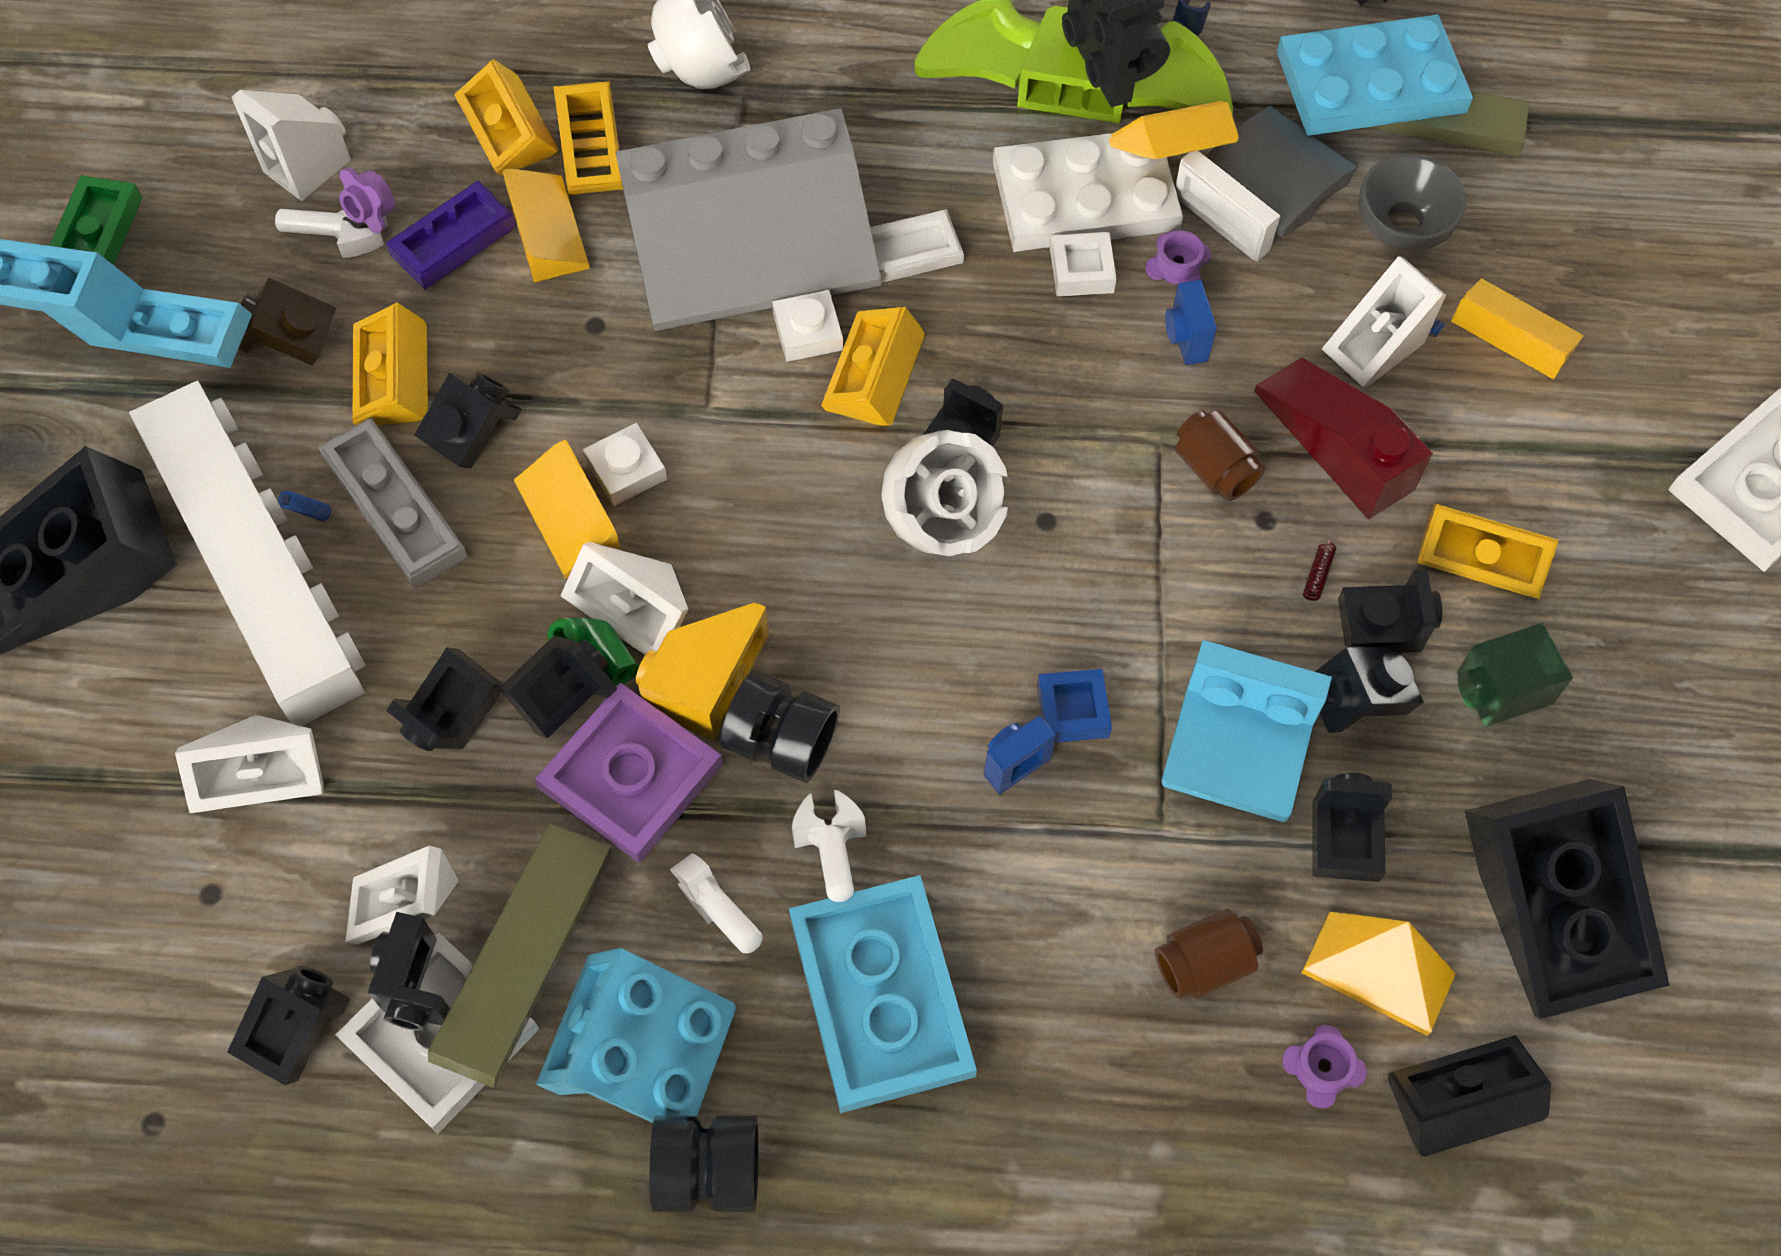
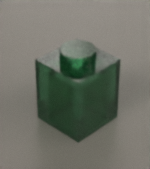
(1513, 675)

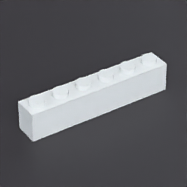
(248, 556)

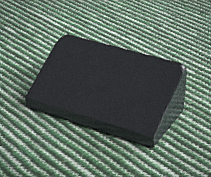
(1471, 1095)

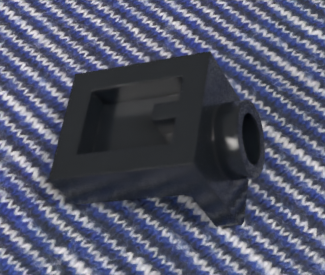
(969, 411)
(1391, 614)
(286, 1022)

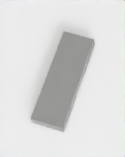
(393, 503)

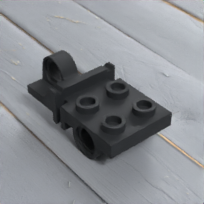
(1117, 43)

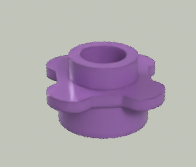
(366, 198)
(1180, 247)
(1329, 1046)

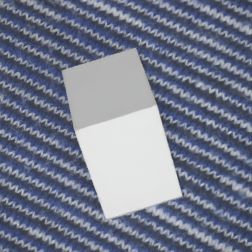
(1386, 323)

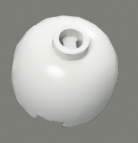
(695, 43)
(945, 493)

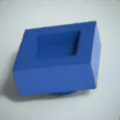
(1191, 322)
(1075, 704)
(1017, 753)

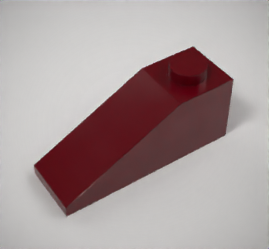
(1348, 434)

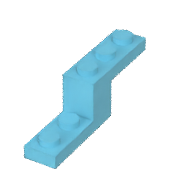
(114, 311)

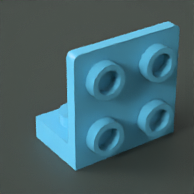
(1244, 731)
(637, 1037)

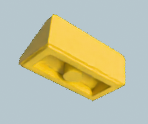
(505, 119)
(1178, 131)
(545, 223)
(1516, 328)
(875, 366)
(390, 367)
(564, 506)
(1486, 551)

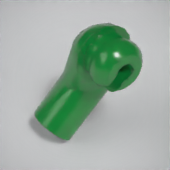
(604, 639)

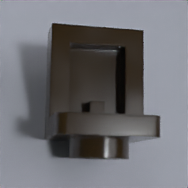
(287, 321)

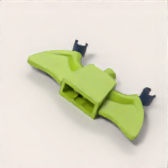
(1008, 48)

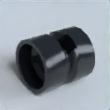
(801, 733)
(704, 1163)

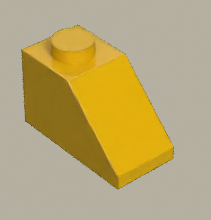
(703, 667)

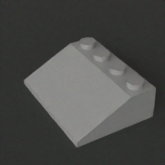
(748, 218)

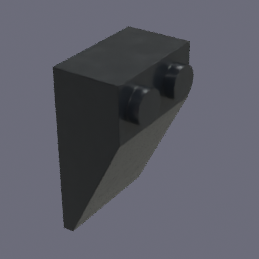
(78, 547)
(1569, 895)

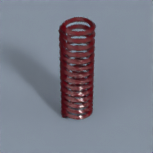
(1320, 565)

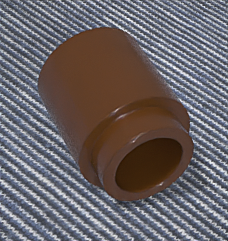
(1219, 454)
(1209, 954)

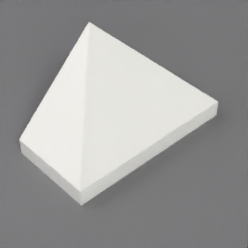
(628, 592)
(249, 765)
(408, 885)

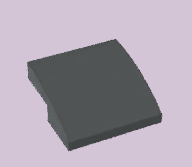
(1283, 167)

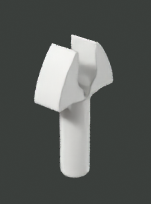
(350, 241)
(831, 841)
(714, 905)

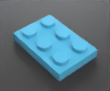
(1373, 75)
(881, 994)

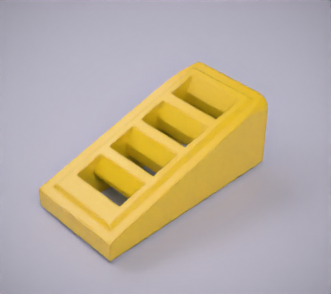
(584, 100)

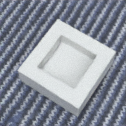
(1083, 264)
(807, 325)
(625, 464)

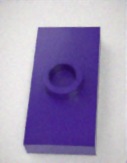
(451, 234)

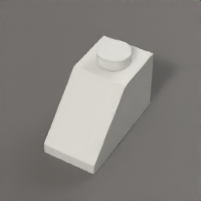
(293, 139)

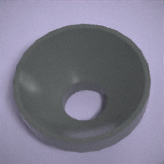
(1416, 187)

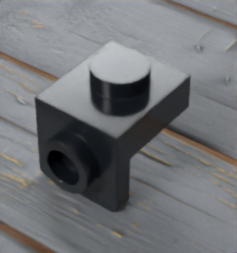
(465, 416)
(557, 683)
(1367, 684)
(447, 703)
(1350, 828)
(399, 968)

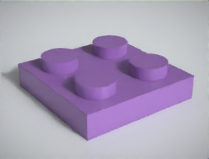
(629, 772)

